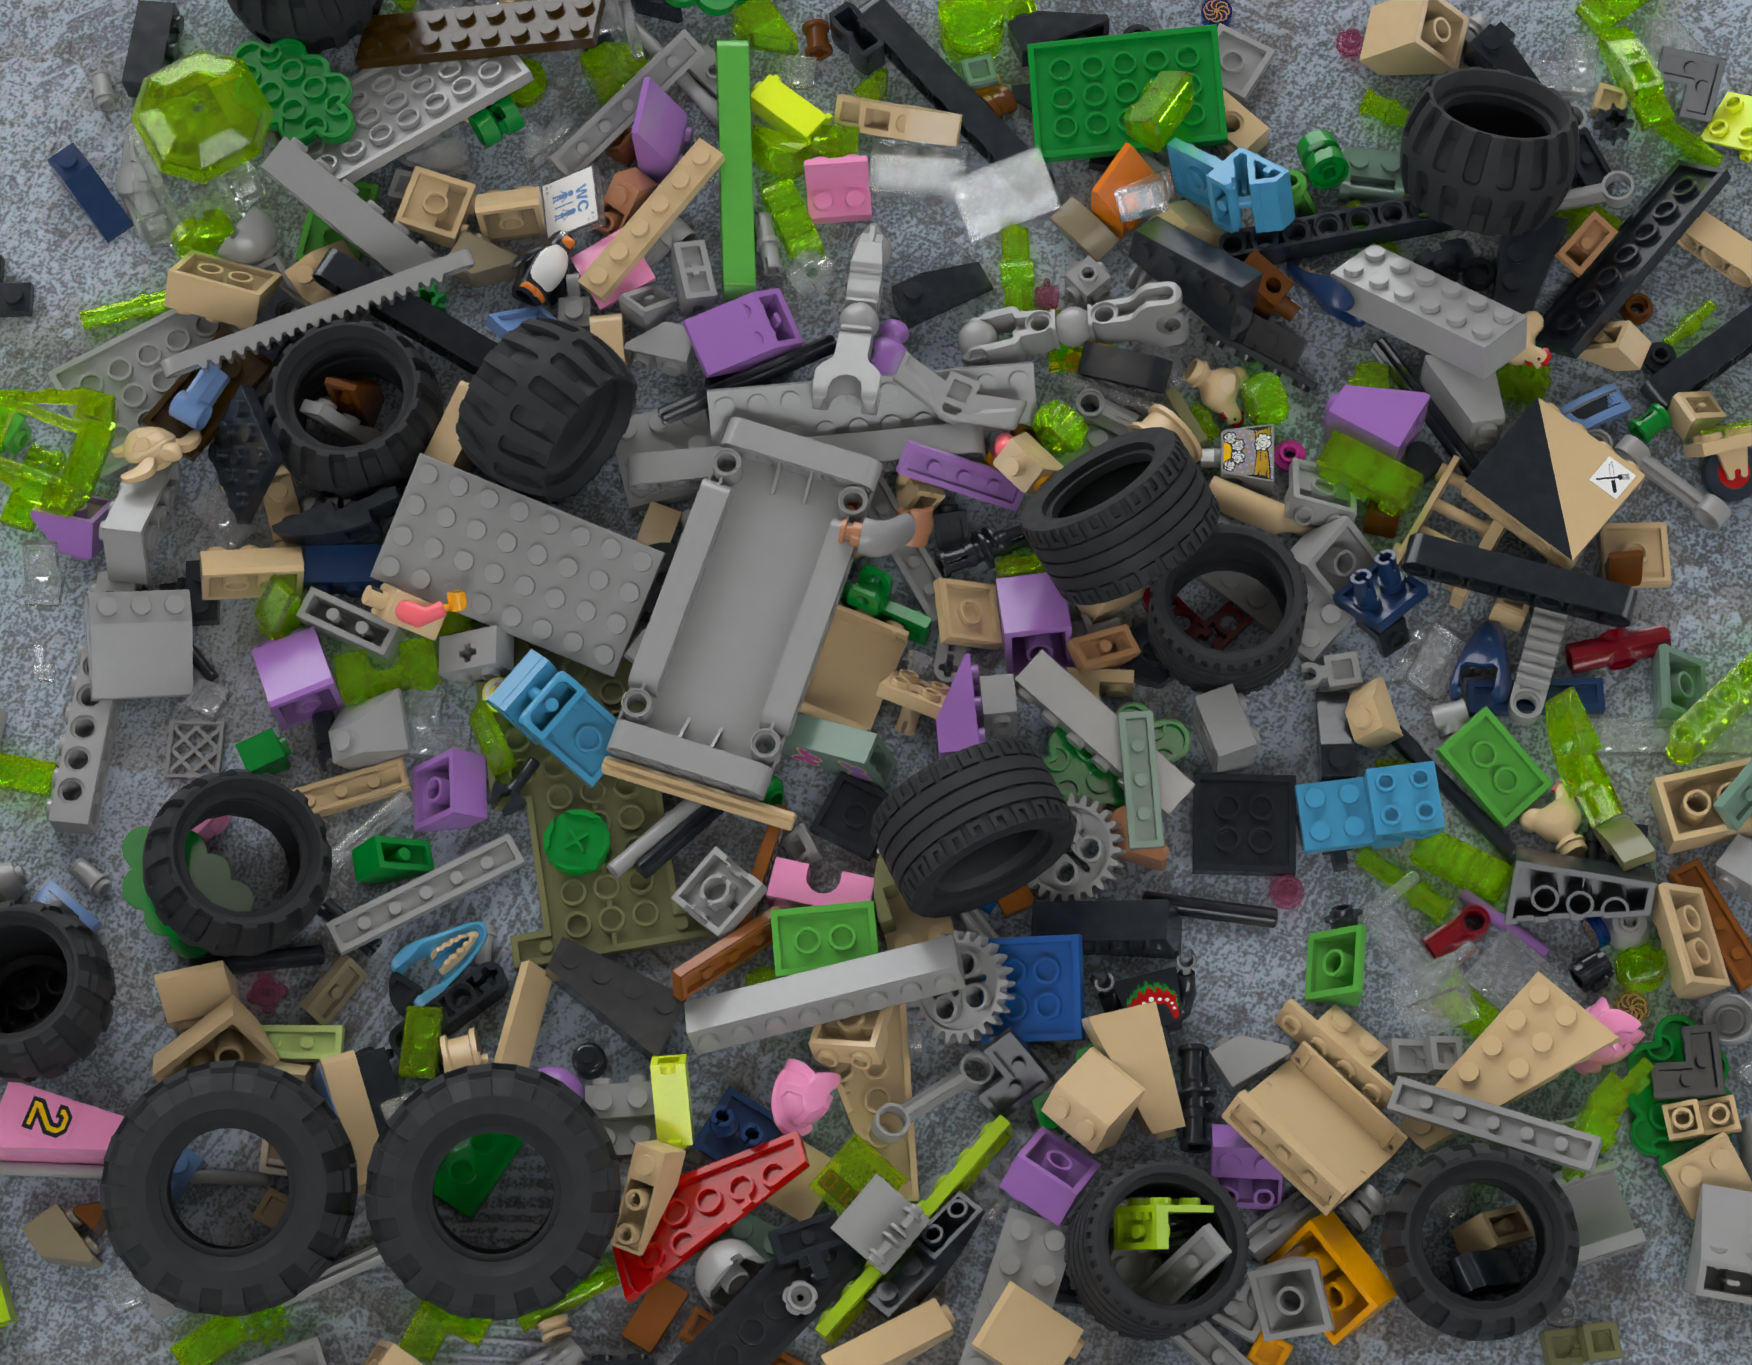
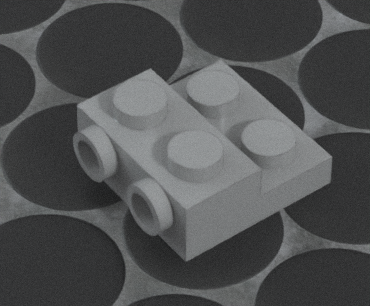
(1314, 500)
(624, 1111)

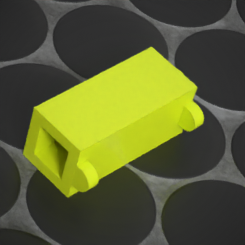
(787, 109)
(672, 1100)

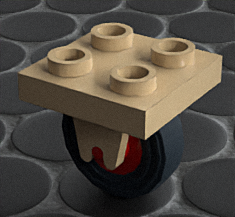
(1726, 462)

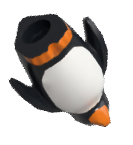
(543, 270)

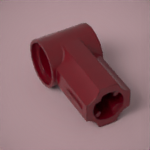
(1455, 933)

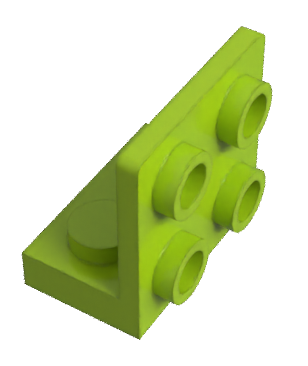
(1145, 1221)

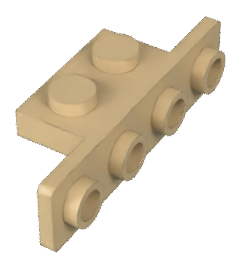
(1343, 1045)

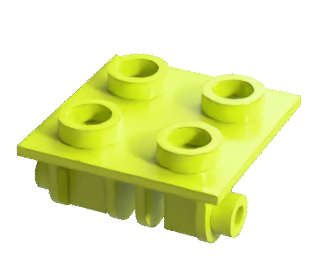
(1732, 125)

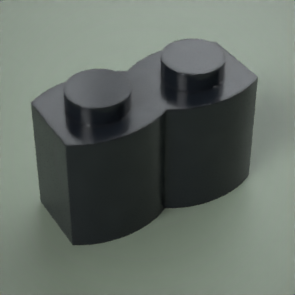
(857, 38)

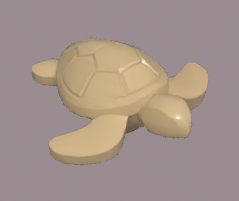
(153, 451)

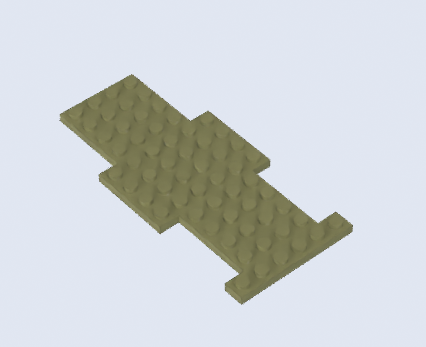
(597, 908)

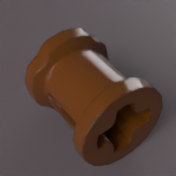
(817, 39)

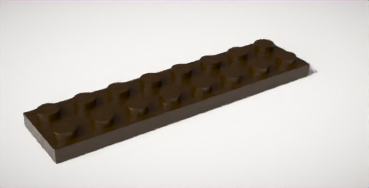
(479, 32)

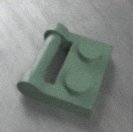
(1373, 168)

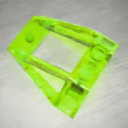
(95, 435)

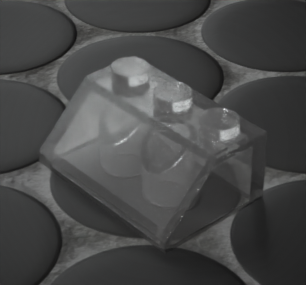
(916, 167)

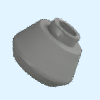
(12, 881)
(1626, 934)

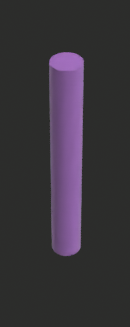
(1497, 919)

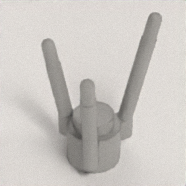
(559, 1353)

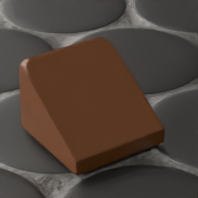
(1380, 523)
(1625, 567)

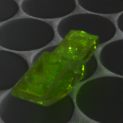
(1637, 74)
(1576, 757)
(1606, 1105)

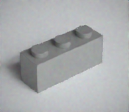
(351, 625)

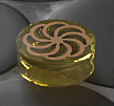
(1633, 1004)

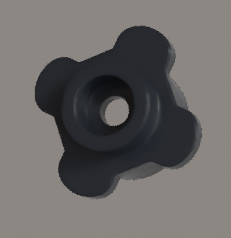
(1343, 916)

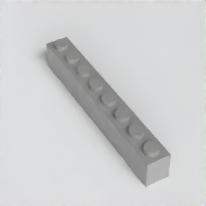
(824, 994)

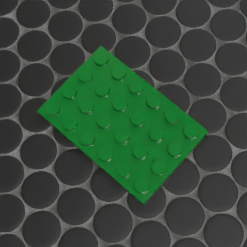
(1090, 83)

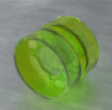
(970, 28)

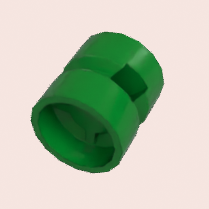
(486, 126)
(1322, 159)

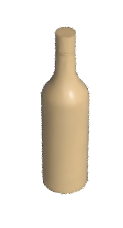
(1254, 508)

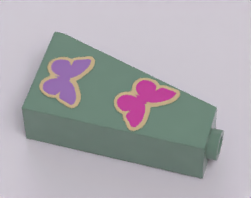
(840, 749)

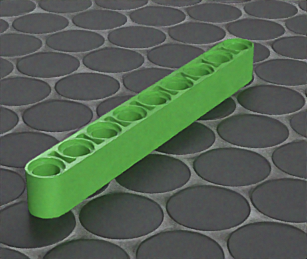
(736, 172)

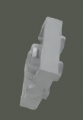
(723, 886)

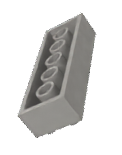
(1432, 311)

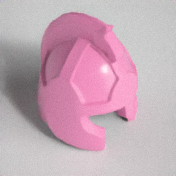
(1622, 1025)
(801, 1096)

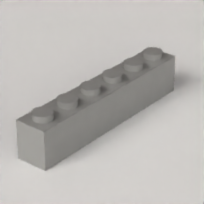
(342, 208)
(1090, 724)

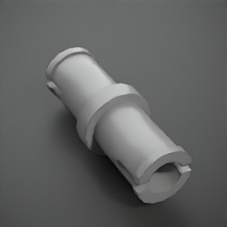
(768, 244)

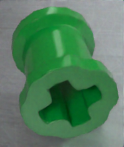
(1650, 423)

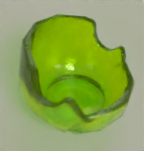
(1641, 968)

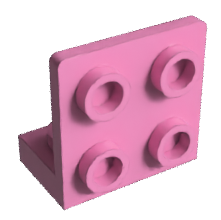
(838, 189)

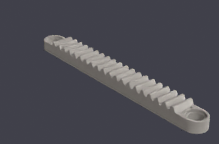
(318, 313)
(1542, 646)

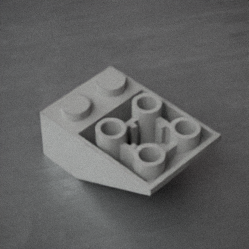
(1722, 1245)

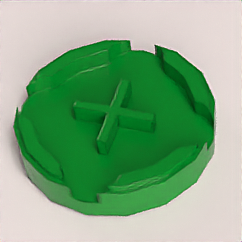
(577, 842)

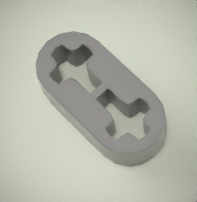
(941, 659)

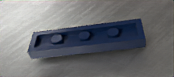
(1588, 689)

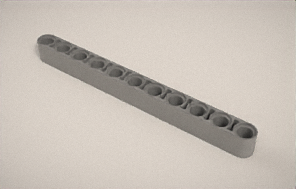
(688, 467)

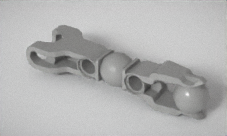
(1119, 320)
(858, 323)

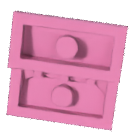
(637, 278)

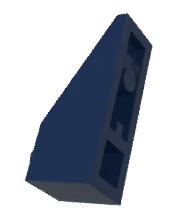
(89, 192)

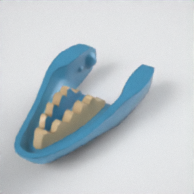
(448, 951)

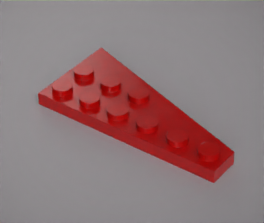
(708, 1205)

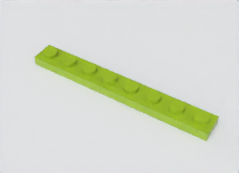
(970, 1162)

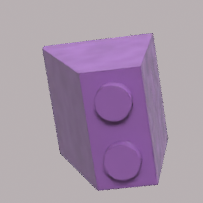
(1377, 417)
(1031, 620)
(297, 677)

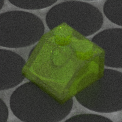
(1160, 109)

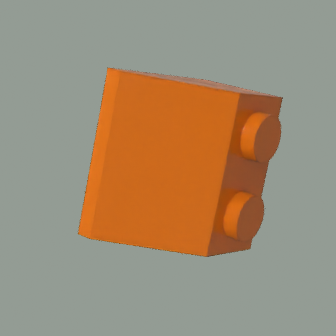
(1123, 170)

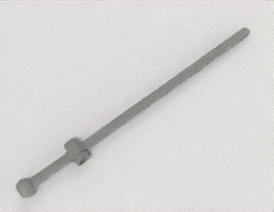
(96, 1171)

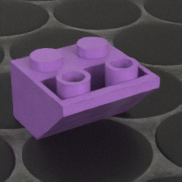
(1243, 1170)

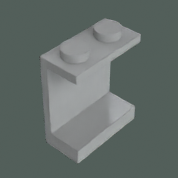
(1600, 1215)

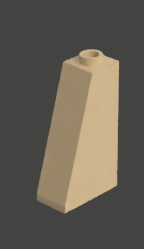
(444, 443)
(1138, 1046)
(353, 1108)
(897, 1339)

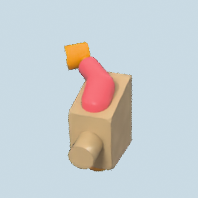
(1022, 461)
(411, 610)

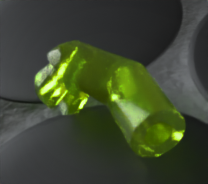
(1205, 420)

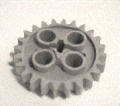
(1091, 828)
(968, 1017)

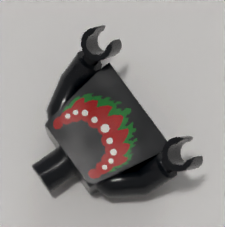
(1170, 990)

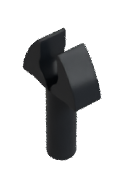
(514, 788)

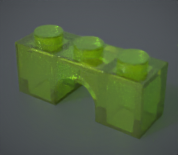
(415, 670)

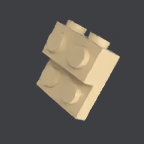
(437, 206)
(852, 1040)

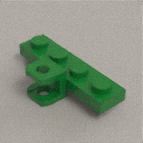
(873, 598)

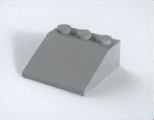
(139, 644)

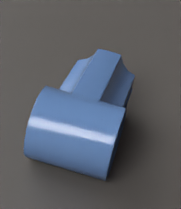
(196, 403)

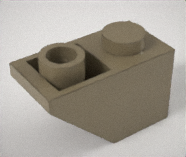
(491, 261)
(59, 1240)

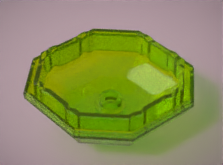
(208, 141)

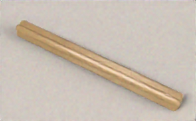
(698, 793)

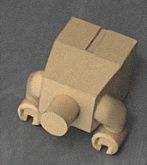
(917, 494)

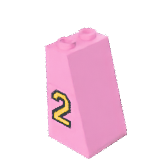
(52, 1128)

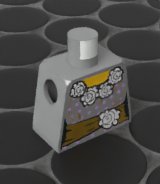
(1244, 457)

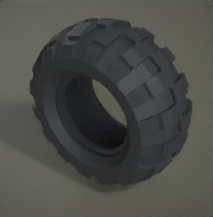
(141, 1207)
(485, 1280)

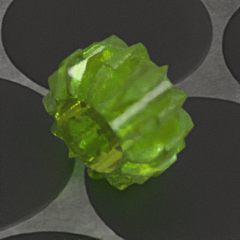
(1523, 382)
(1265, 399)
(1060, 427)

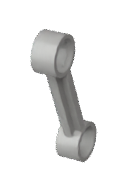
(1597, 193)
(1706, 509)
(932, 1097)

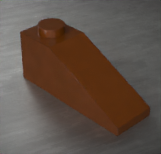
(356, 397)

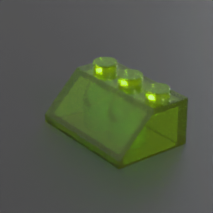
(1369, 474)

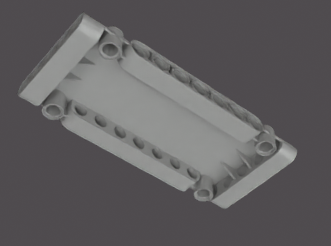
(744, 609)

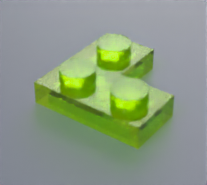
(431, 1327)

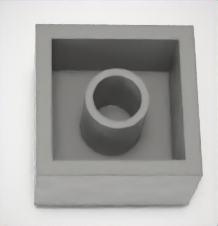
(1224, 730)

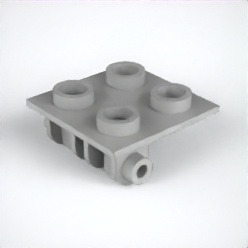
(880, 1224)

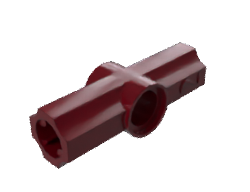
(1616, 648)

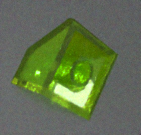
(609, 68)

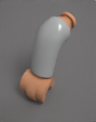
(884, 537)

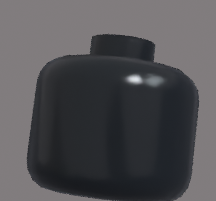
(589, 1061)

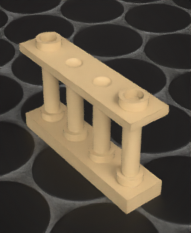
(1489, 531)

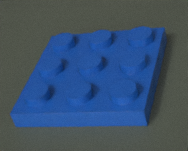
(1045, 990)

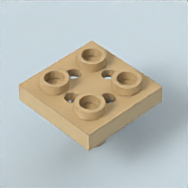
(914, 696)

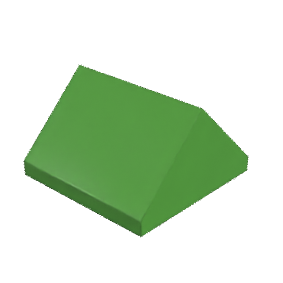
(1336, 966)

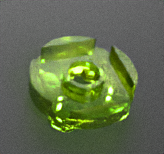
(202, 234)

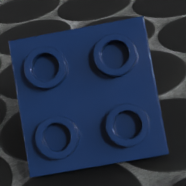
(1380, 593)
(735, 1126)

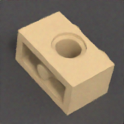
(1249, 132)

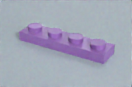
(958, 475)

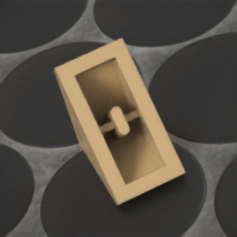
(1694, 412)

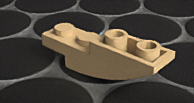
(898, 120)

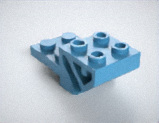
(1233, 185)
(557, 714)
(1371, 809)

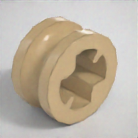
(555, 1328)

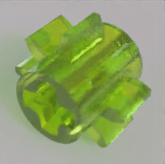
(260, 1330)

